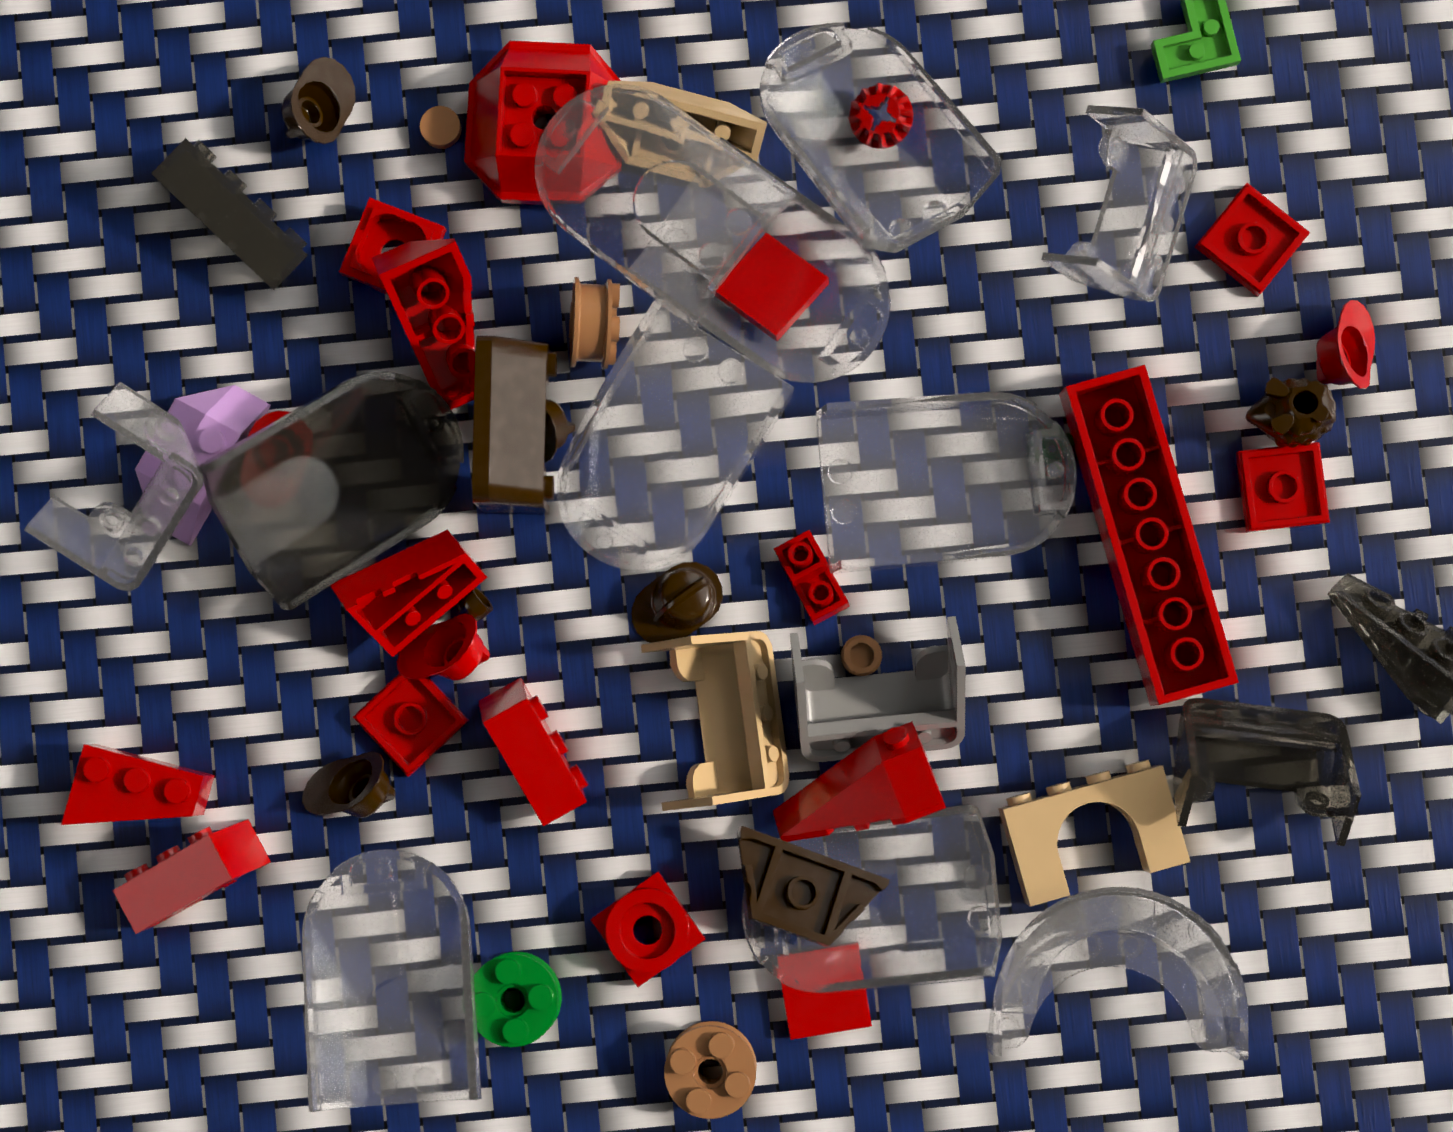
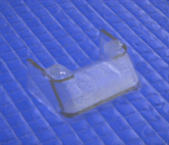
(1140, 208)
(112, 540)

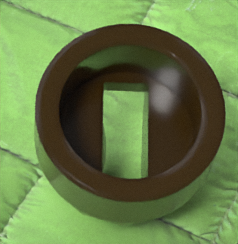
(476, 604)

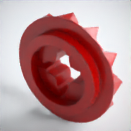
(886, 133)

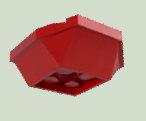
(508, 99)

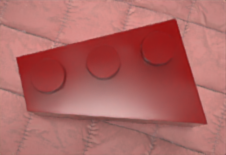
(533, 751)

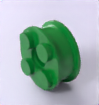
(541, 992)

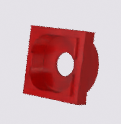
(377, 227)
(654, 899)

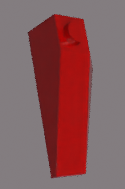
(874, 783)

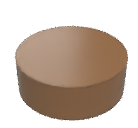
(440, 127)
(861, 655)

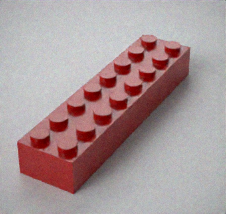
(1148, 536)

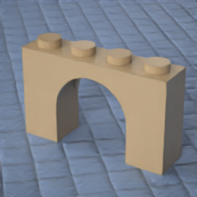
(1035, 824)

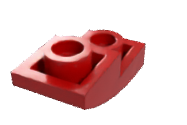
(811, 577)

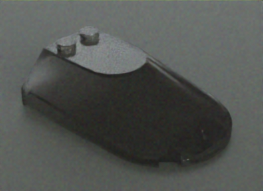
(336, 482)

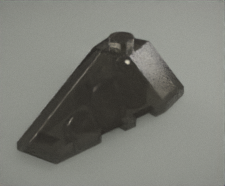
(1403, 642)

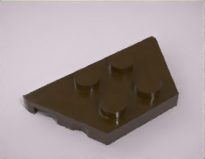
(801, 888)

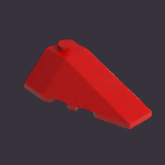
(434, 304)

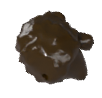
(1294, 411)

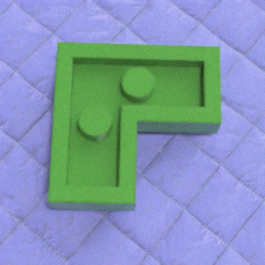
(1204, 48)

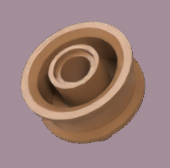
(594, 323)
(705, 1096)

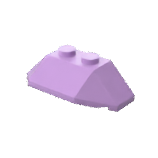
(212, 424)

